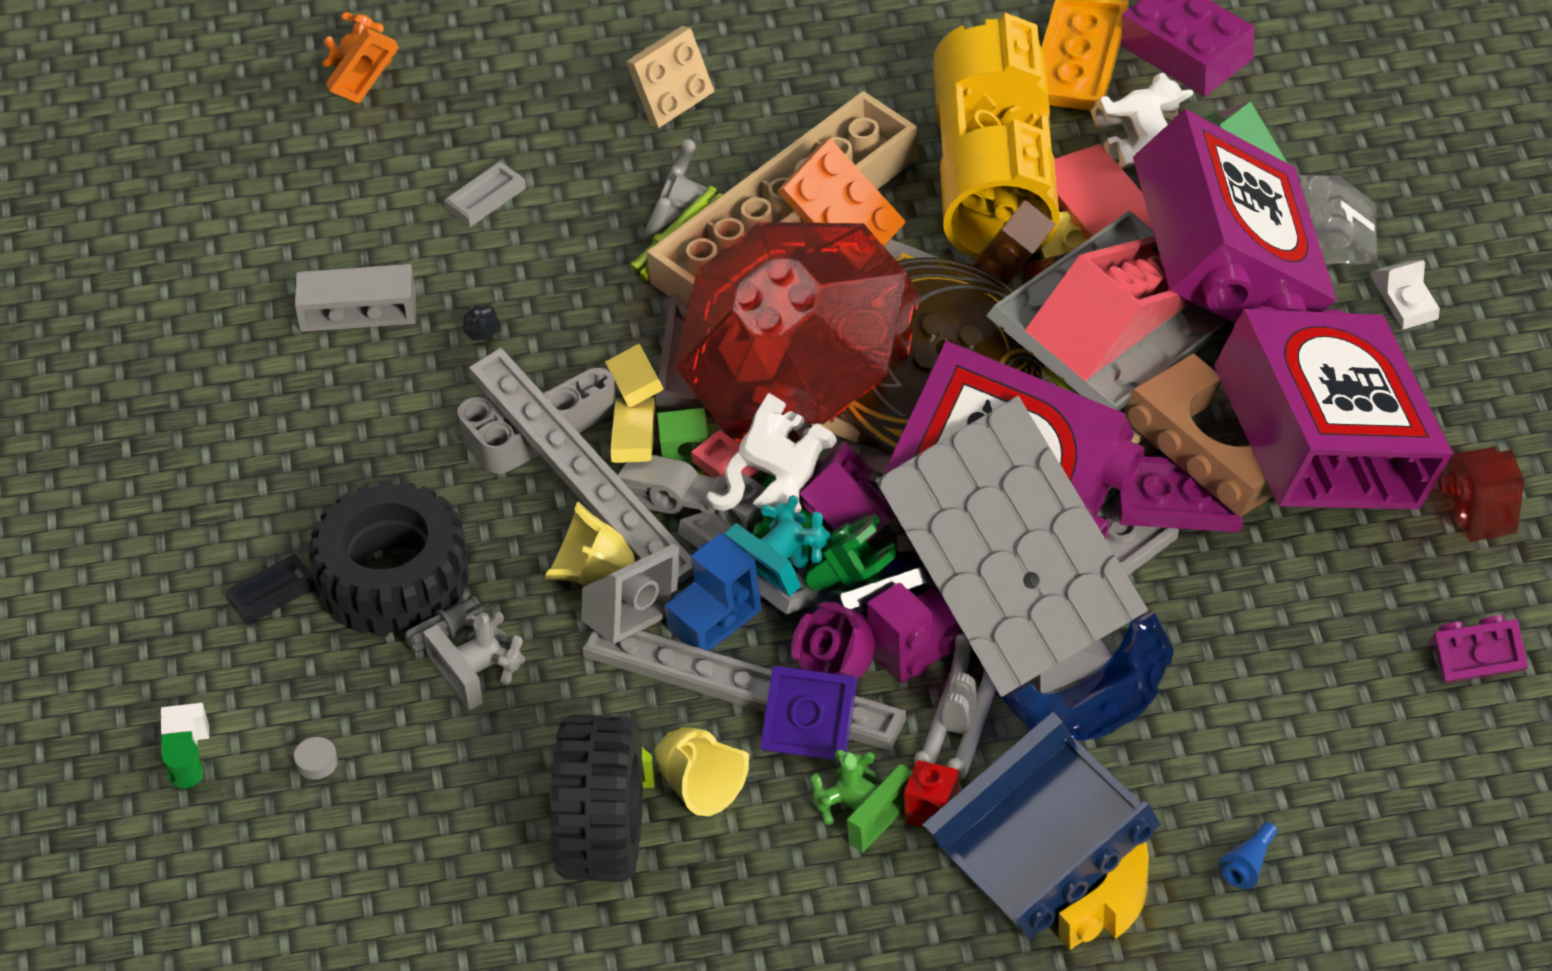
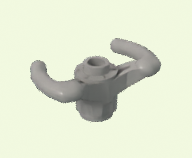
(676, 195)

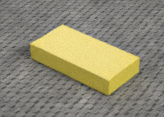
(634, 375)

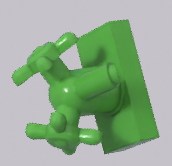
(872, 805)

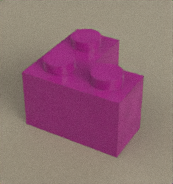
(843, 491)
(911, 630)

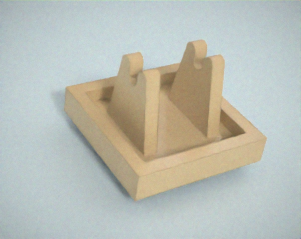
(670, 76)

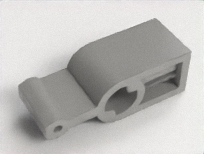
(670, 484)

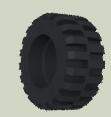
(381, 520)
(596, 798)

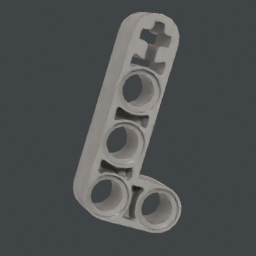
(501, 447)

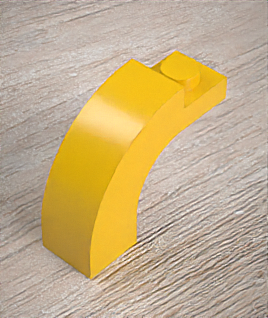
(1111, 905)

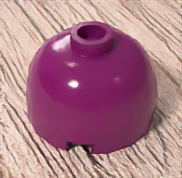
(834, 641)

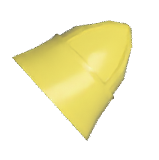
(589, 550)
(701, 769)

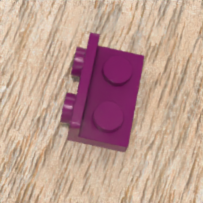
(1479, 650)

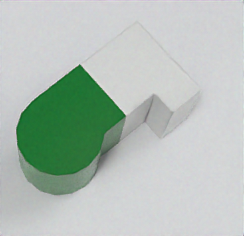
(180, 734)

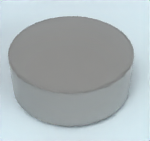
(315, 758)

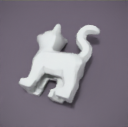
(1140, 116)
(770, 451)

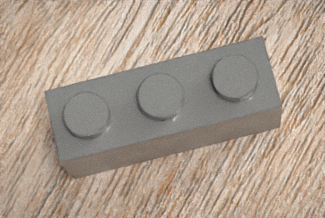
(355, 298)

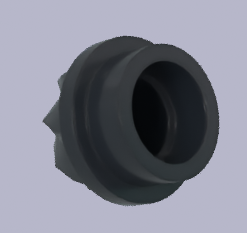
(482, 323)

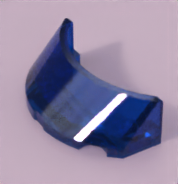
(1112, 694)

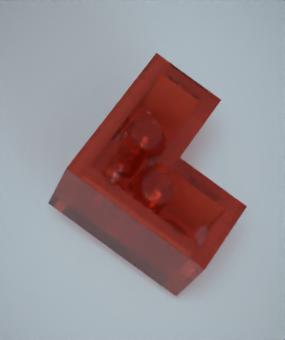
(1485, 492)

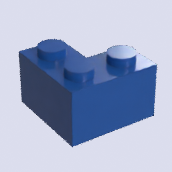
(719, 599)

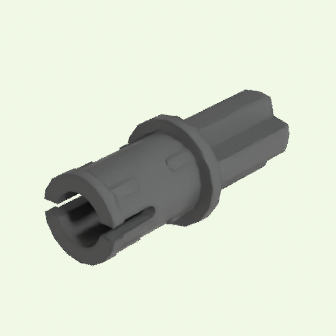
(449, 621)

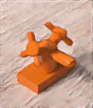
(359, 58)

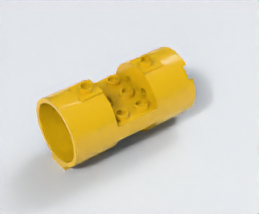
(993, 130)

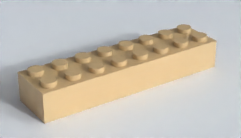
(863, 129)

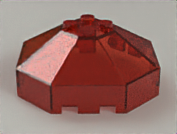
(797, 318)

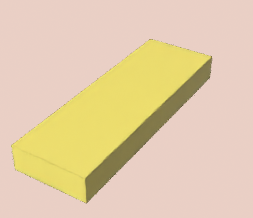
(633, 431)

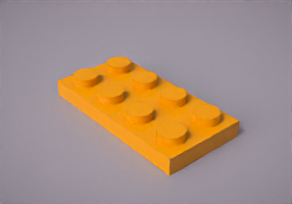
(1082, 50)

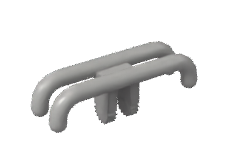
(959, 711)

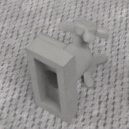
(462, 663)

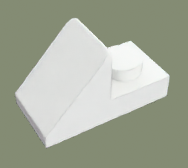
(1406, 293)

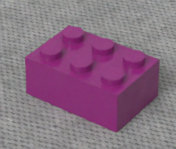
(1189, 40)

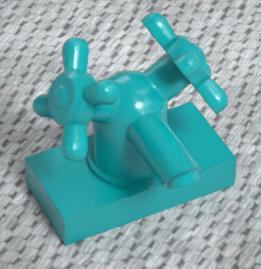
(782, 542)

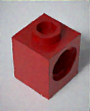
(928, 791)

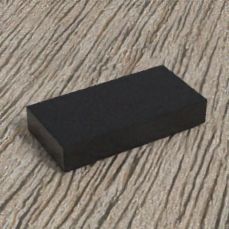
(270, 589)

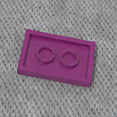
(1172, 499)

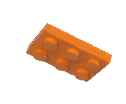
(835, 191)

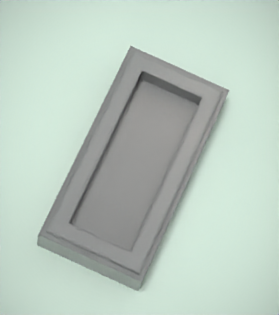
(485, 194)

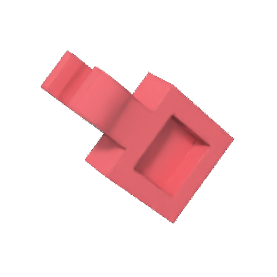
(715, 453)

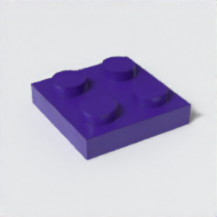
(808, 713)

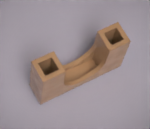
(1163, 414)

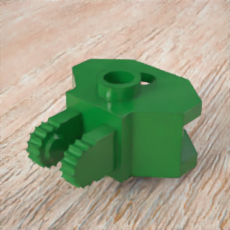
(850, 556)

